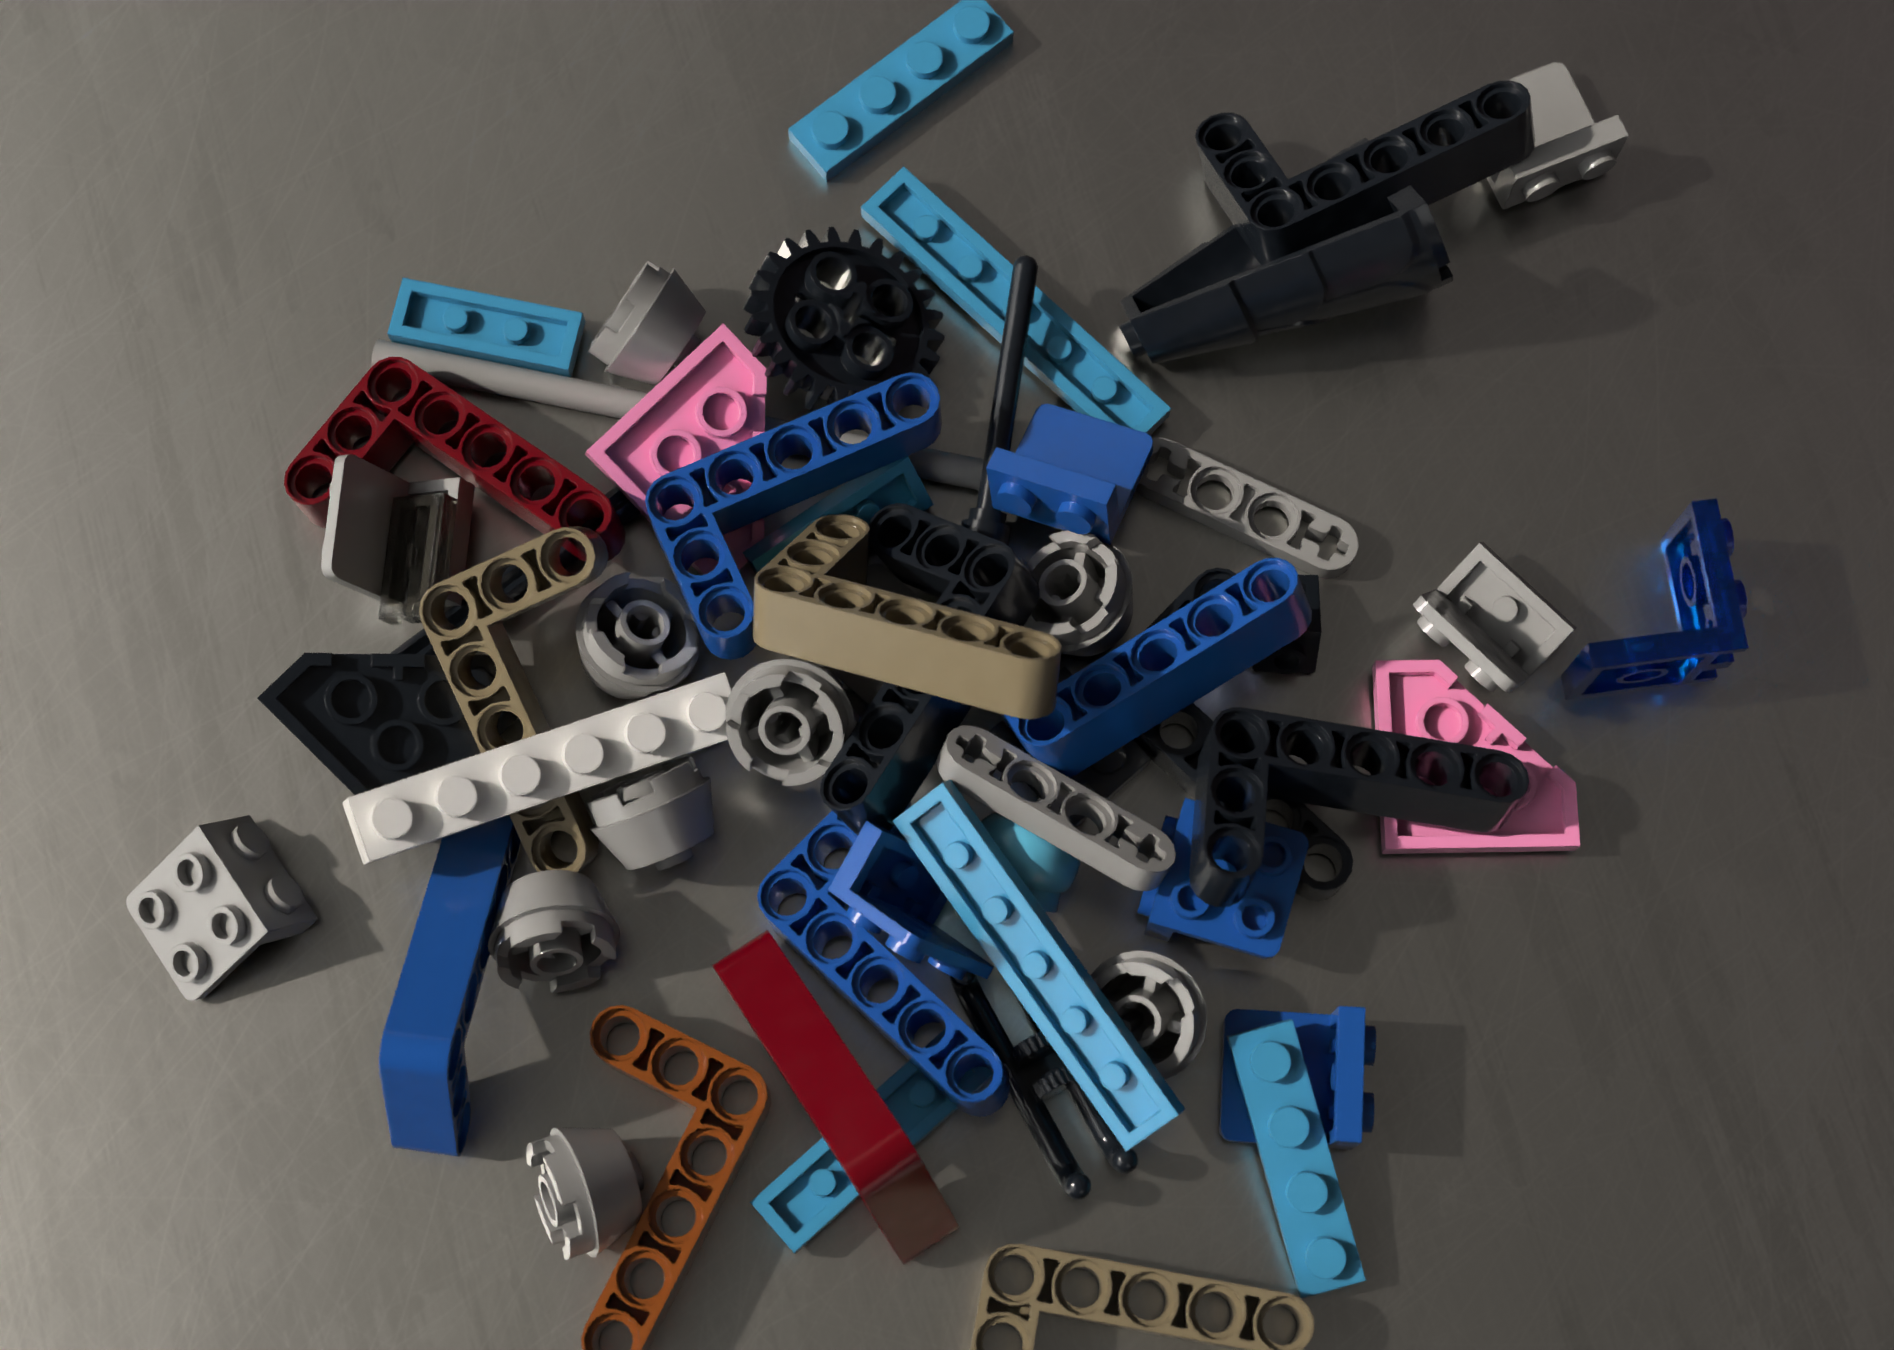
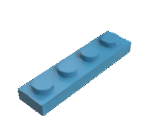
(900, 86)
(1296, 1158)
(816, 1185)

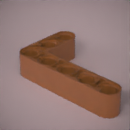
(679, 1179)

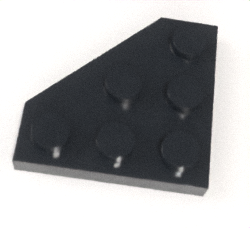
(377, 714)

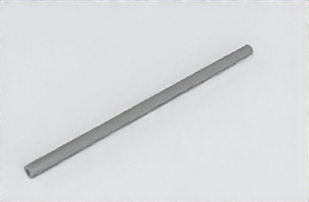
(617, 401)

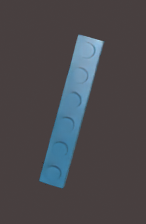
(980, 282)
(1038, 965)

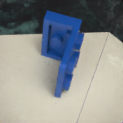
(1070, 472)
(898, 895)
(1249, 926)
(1335, 1057)

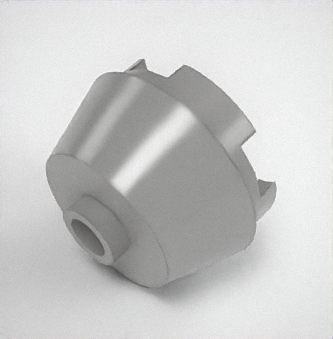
(650, 327)
(1082, 593)
(636, 636)
(788, 720)
(655, 815)
(552, 931)
(1157, 1005)
(586, 1188)

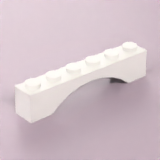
(538, 769)

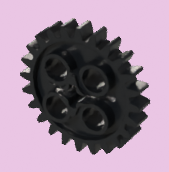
(840, 318)

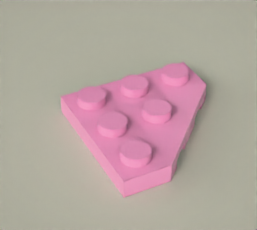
(692, 413)
(1430, 703)

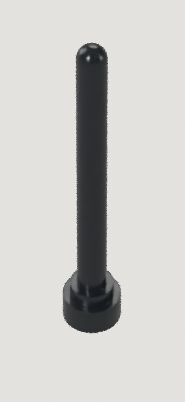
(984, 517)

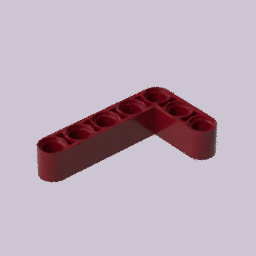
(463, 450)
(837, 1097)

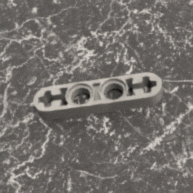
(1247, 498)
(1060, 799)

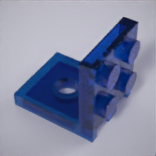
(1706, 609)

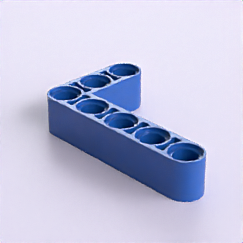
(777, 488)
(1168, 667)
(869, 962)
(438, 990)

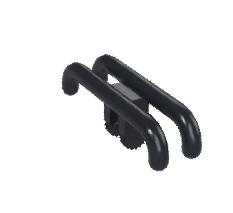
(1034, 1077)

